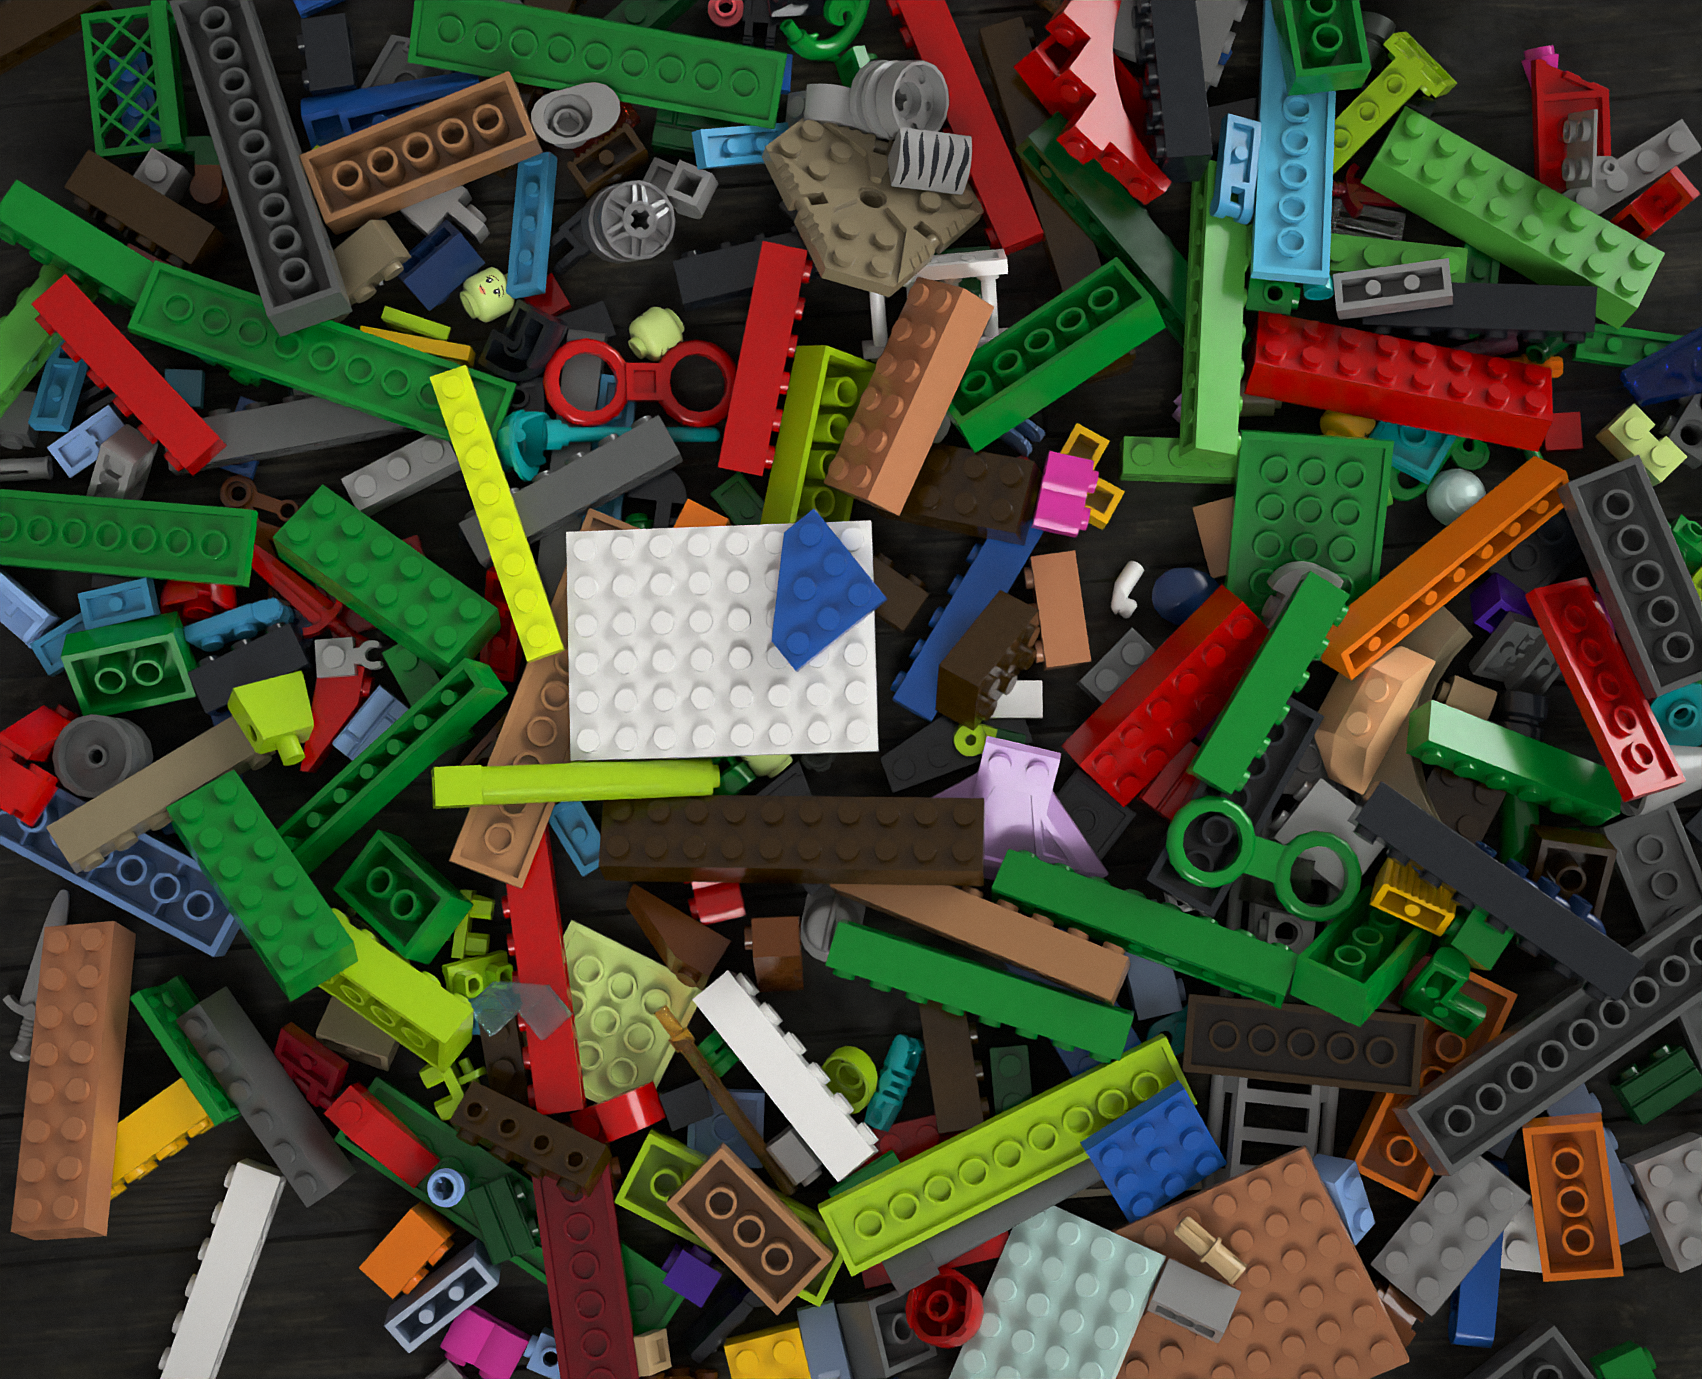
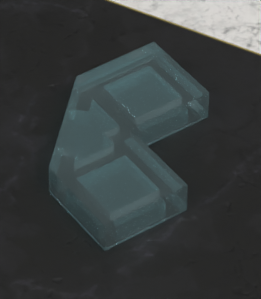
(534, 1002)

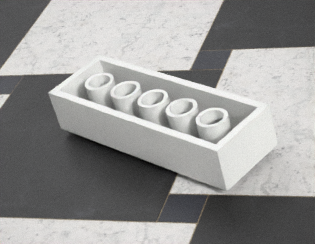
(785, 1074)

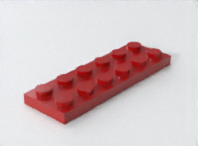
(1605, 689)

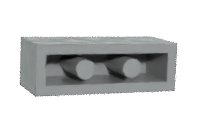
(1393, 289)
(401, 474)

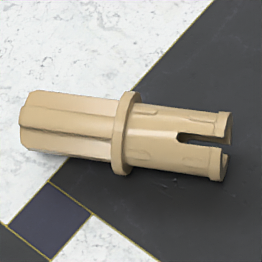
(1210, 1249)

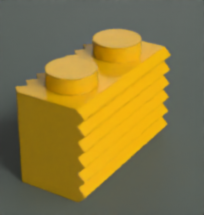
(1407, 897)

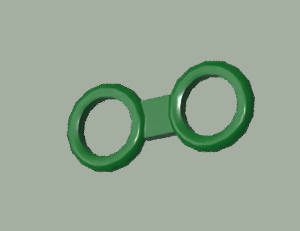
(1263, 859)

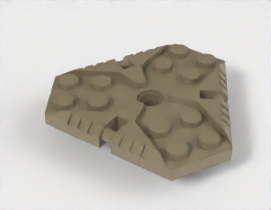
(850, 213)

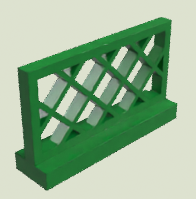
(165, 69)
(160, 1009)

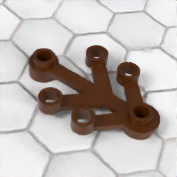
(253, 499)

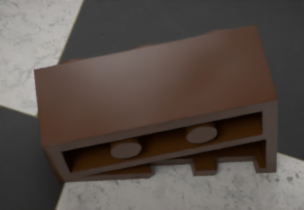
(776, 952)

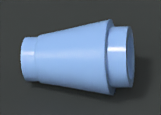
(441, 1189)

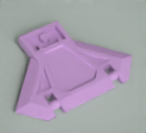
(1024, 809)

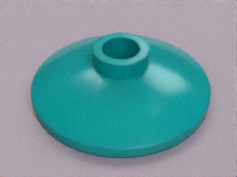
(1681, 728)

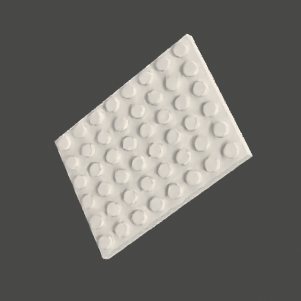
(681, 654)

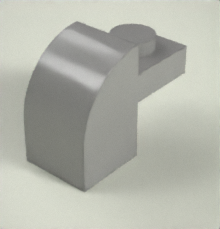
(821, 103)
(684, 185)
(451, 206)
(1284, 581)

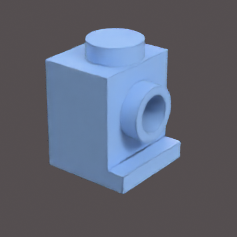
(536, 1353)

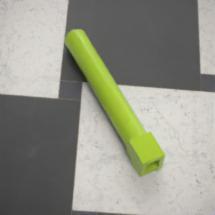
(572, 782)

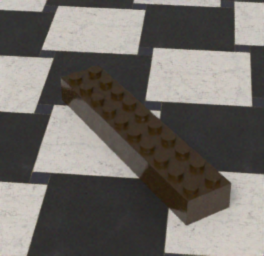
(794, 840)

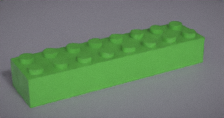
(1511, 215)

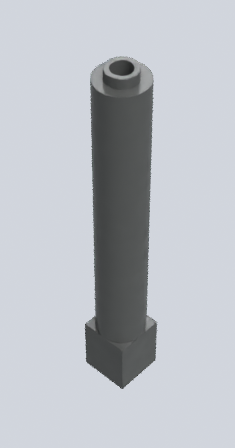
(922, 1260)

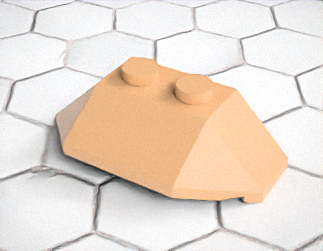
(1367, 715)

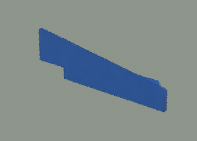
(347, 112)

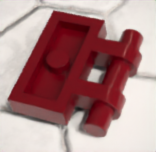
(310, 1065)

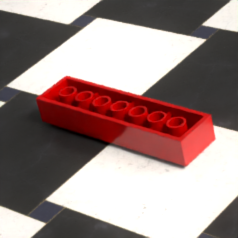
(1399, 381)

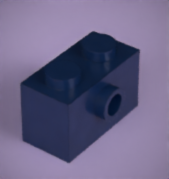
(439, 265)

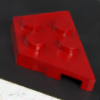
(1553, 98)

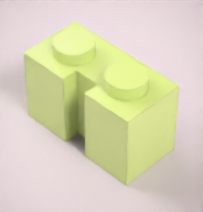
(1630, 436)

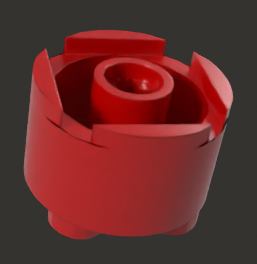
(24, 790)

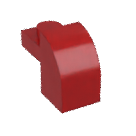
(1656, 205)
(620, 1114)

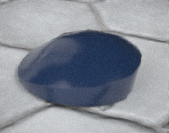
(1181, 593)

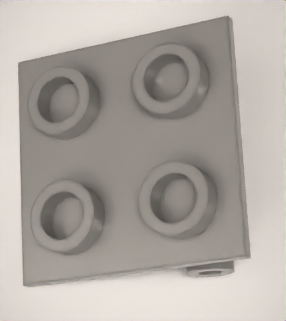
(1582, 164)

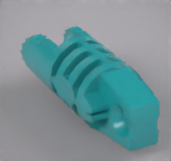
(893, 1082)

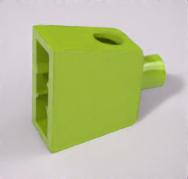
(274, 715)

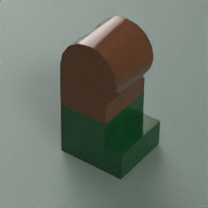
(208, 184)

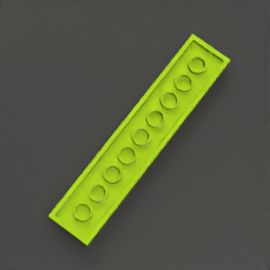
(993, 1158)

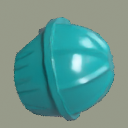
(521, 443)

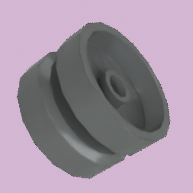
(99, 753)

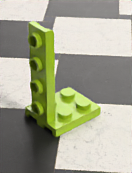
(1406, 74)

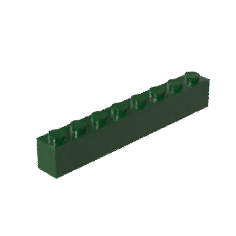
(1112, 221)

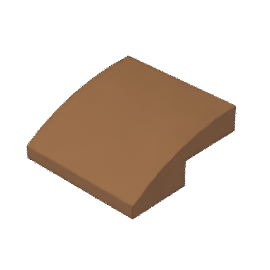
(1214, 530)

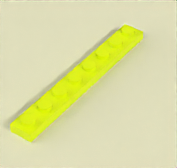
(497, 514)

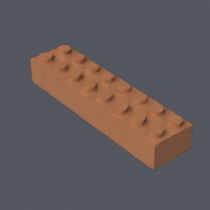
(74, 1082)

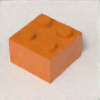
(412, 1243)

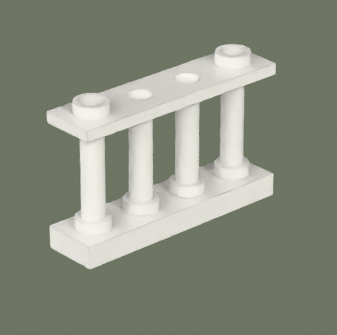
(948, 269)

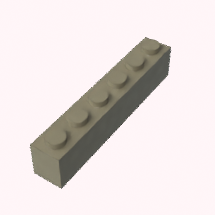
(140, 801)

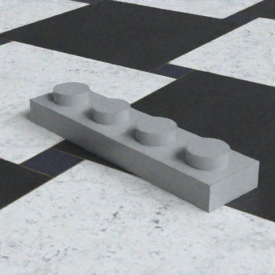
(1639, 168)

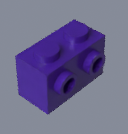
(692, 1271)

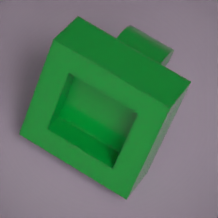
(851, 62)

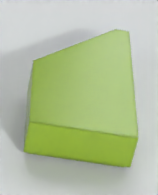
(414, 325)

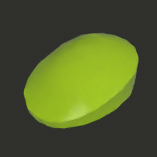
(852, 1075)

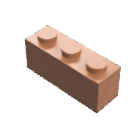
(1061, 610)

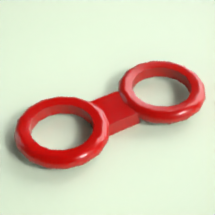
(639, 382)

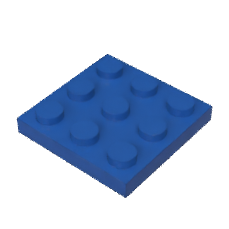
(1154, 1152)

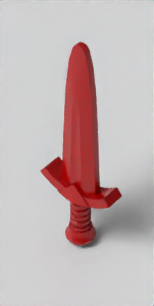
(303, 597)

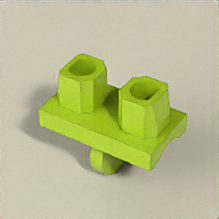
(469, 942)
(475, 974)
(455, 1083)

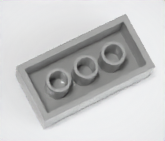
(1450, 1232)

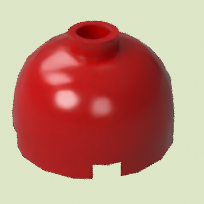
(196, 600)
(945, 1309)

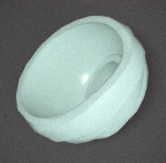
(1453, 494)

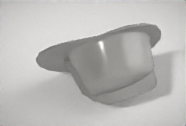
(575, 114)
(821, 918)

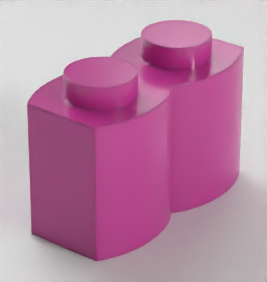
(1064, 494)
(485, 1343)

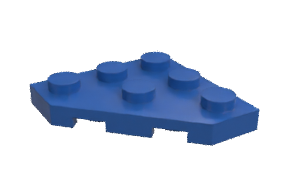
(818, 591)

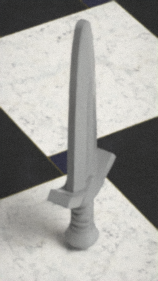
(26, 1006)

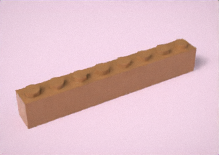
(1002, 934)

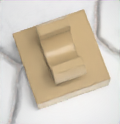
(652, 1352)

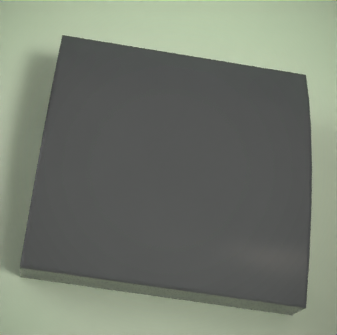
(1517, 656)

